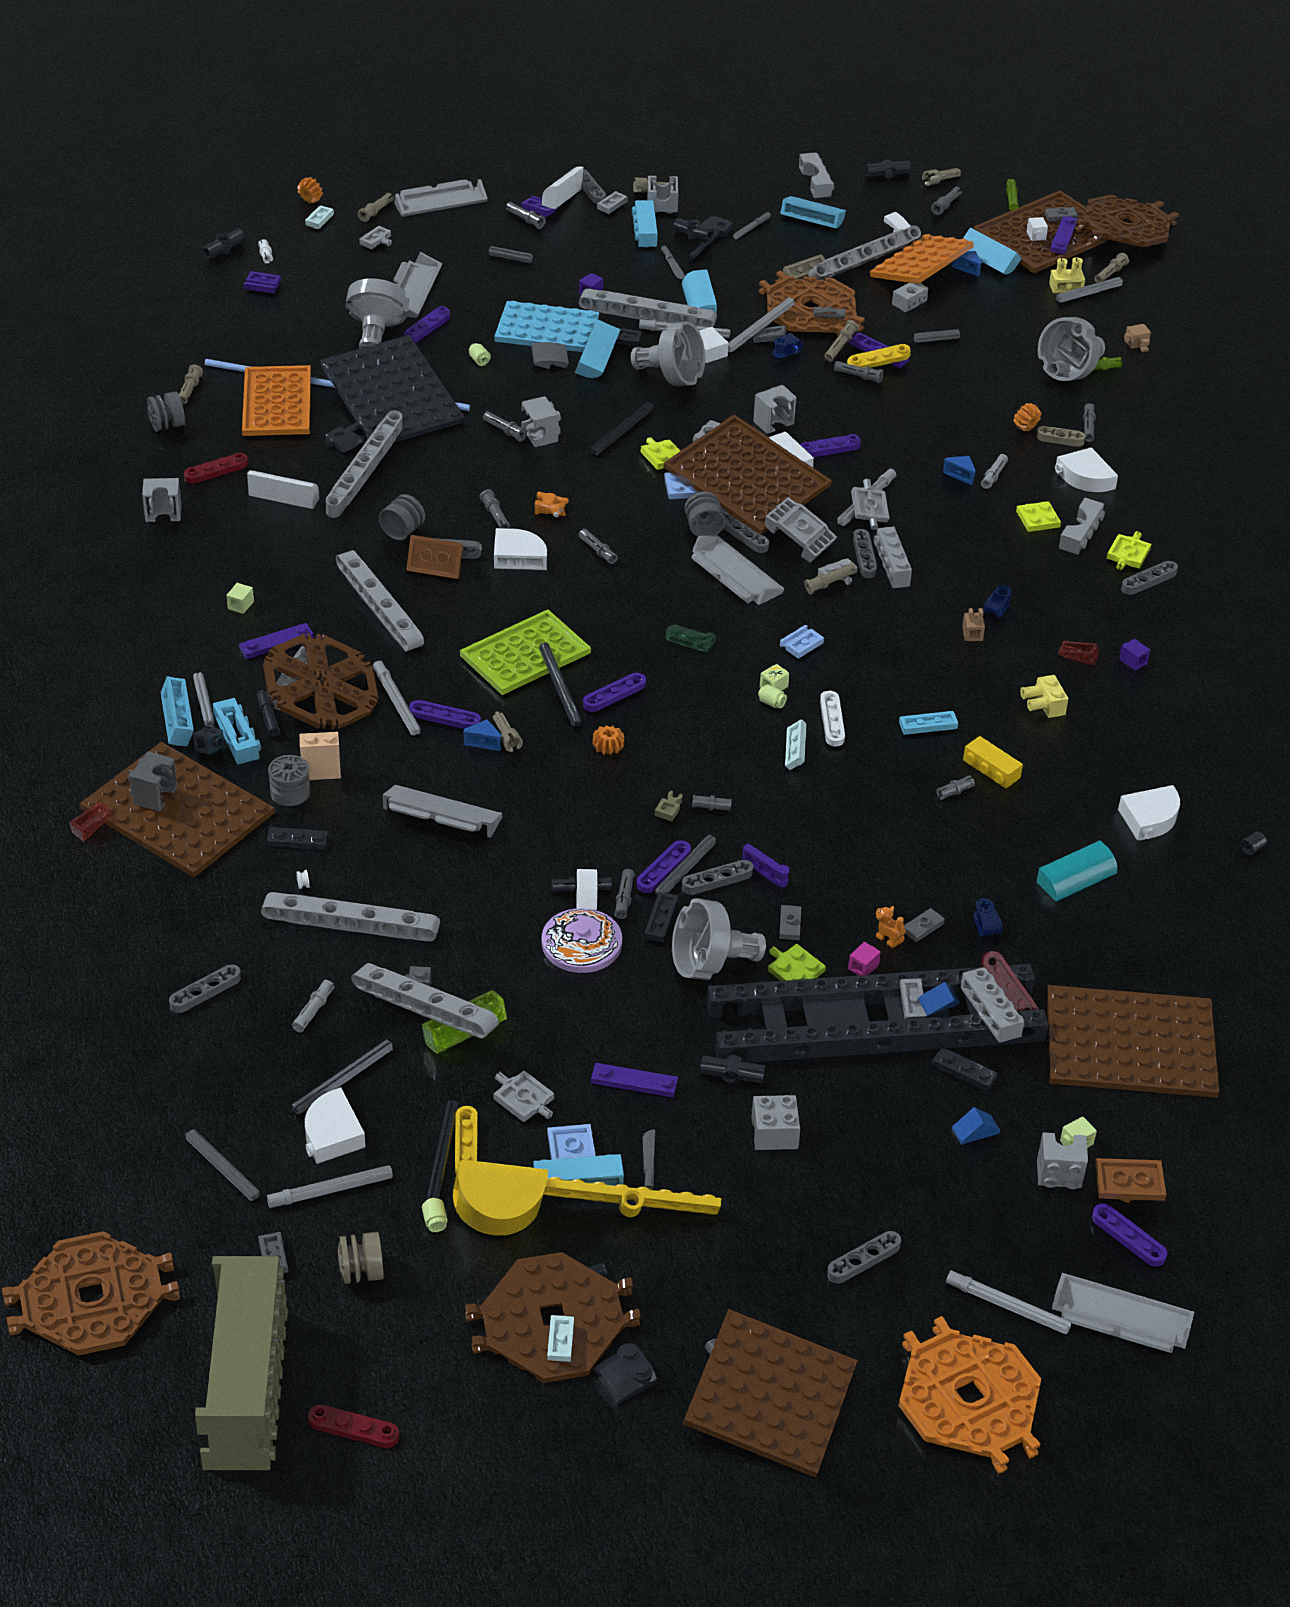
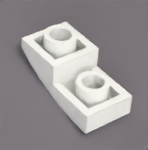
(896, 221)
(586, 889)

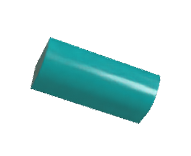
(1077, 870)

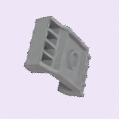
(801, 527)

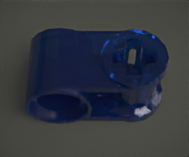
(786, 345)
(998, 601)
(987, 918)

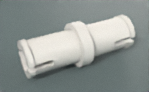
(265, 251)

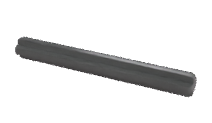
(1090, 289)
(686, 865)
(222, 1165)

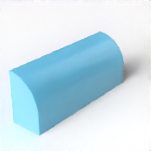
(812, 212)
(992, 252)
(699, 290)
(597, 350)

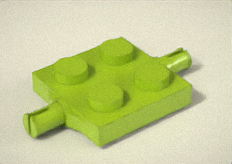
(795, 964)

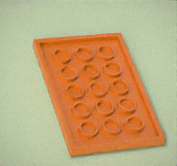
(922, 258)
(276, 400)

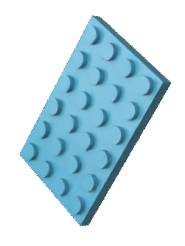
(542, 323)

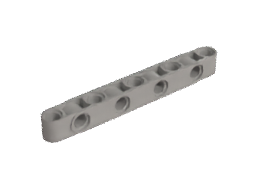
(865, 253)
(645, 308)
(363, 464)
(380, 600)
(350, 916)
(425, 1000)

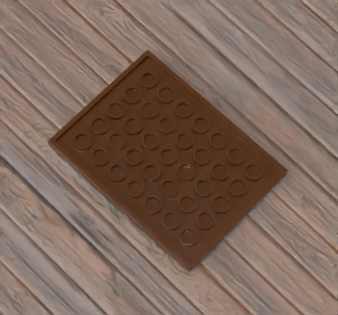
(1011, 232)
(746, 472)
(197, 821)
(1131, 1041)

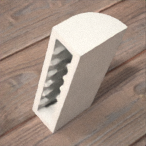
(563, 188)
(282, 489)

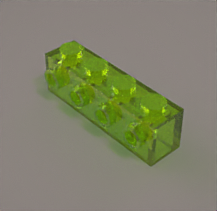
(441, 1036)

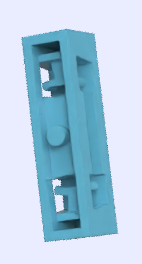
(177, 711)
(225, 713)

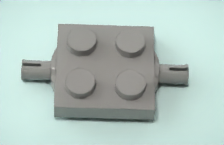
(870, 504)
(523, 1096)

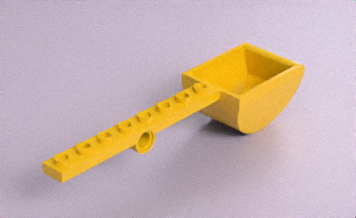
(508, 1197)

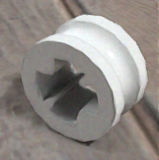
(303, 879)

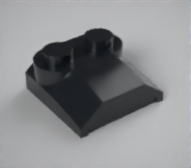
(626, 1373)

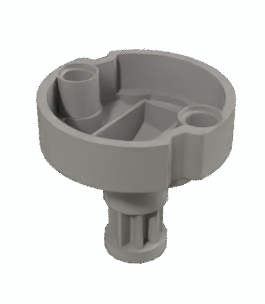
(377, 306)
(1070, 347)
(678, 354)
(705, 939)

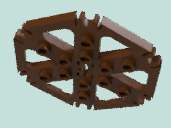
(309, 685)

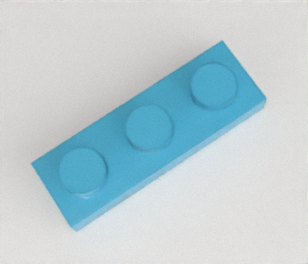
(928, 722)

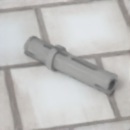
(992, 474)
(317, 1000)

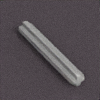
(203, 699)

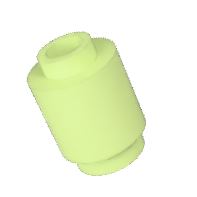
(479, 354)
(772, 696)
(434, 1214)

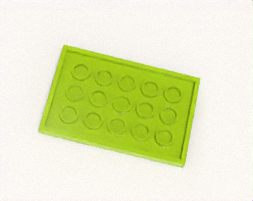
(514, 656)

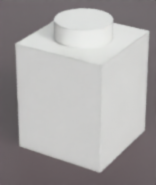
(1037, 229)

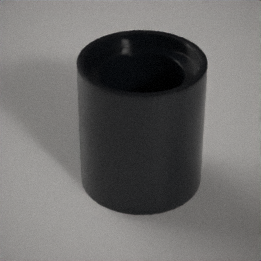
(1253, 843)

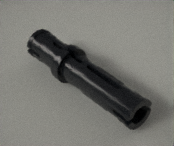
(266, 708)
(571, 884)

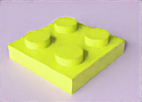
(1038, 516)

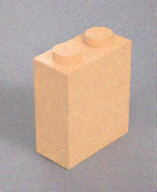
(321, 754)

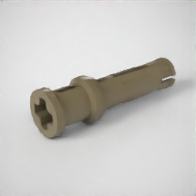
(372, 209)
(1114, 266)
(844, 336)
(191, 380)
(822, 580)

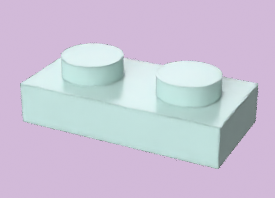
(319, 217)
(560, 1338)

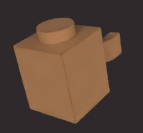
(1138, 336)
(973, 625)

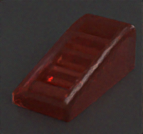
(1084, 652)
(84, 830)

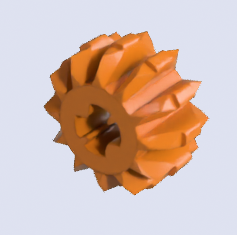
(310, 190)
(1027, 417)
(608, 740)

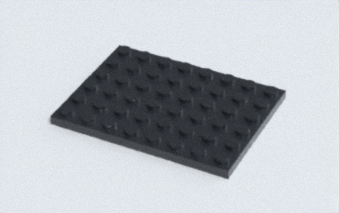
(392, 379)

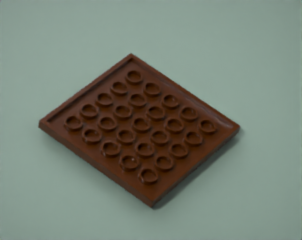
(771, 1393)

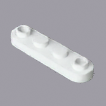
(832, 718)

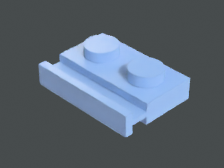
(802, 641)

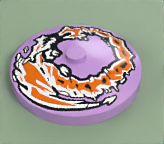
(581, 940)

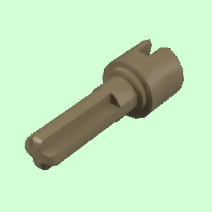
(934, 176)
(641, 185)
(508, 735)

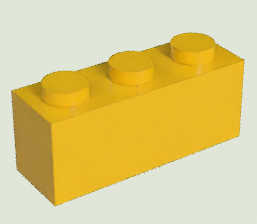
(992, 762)

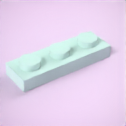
(795, 744)

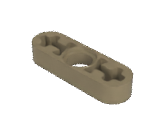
(1053, 434)

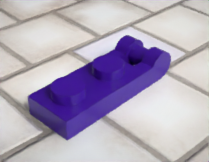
(766, 866)

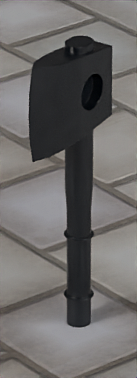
(721, 227)
(344, 439)

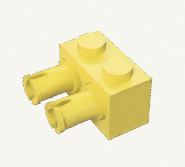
(1067, 279)
(1049, 696)

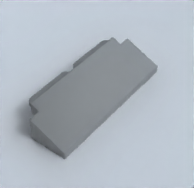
(441, 197)
(417, 281)
(734, 570)
(441, 809)
(1122, 1313)

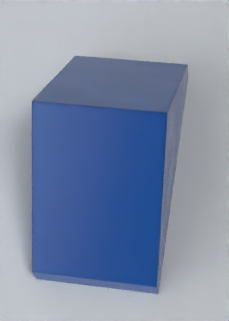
(968, 262)
(960, 468)
(483, 736)
(938, 999)
(975, 1126)

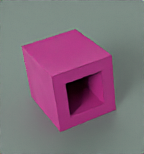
(864, 959)

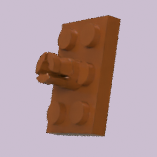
(434, 556)
(1130, 1179)

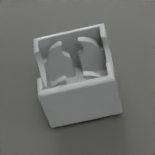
(663, 196)
(774, 406)
(543, 421)
(161, 497)
(775, 1122)
(1062, 1164)

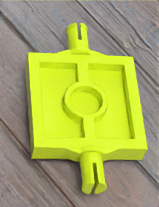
(659, 452)
(1128, 551)

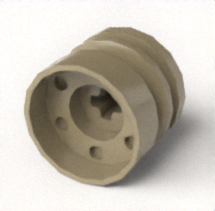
(361, 1257)

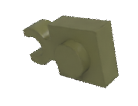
(669, 808)

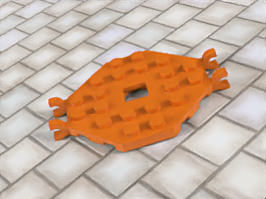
(979, 1427)

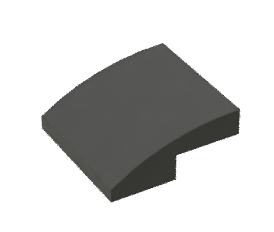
(549, 353)

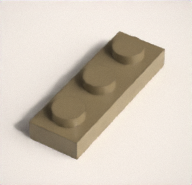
(802, 268)

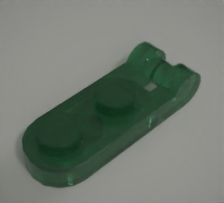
(690, 638)

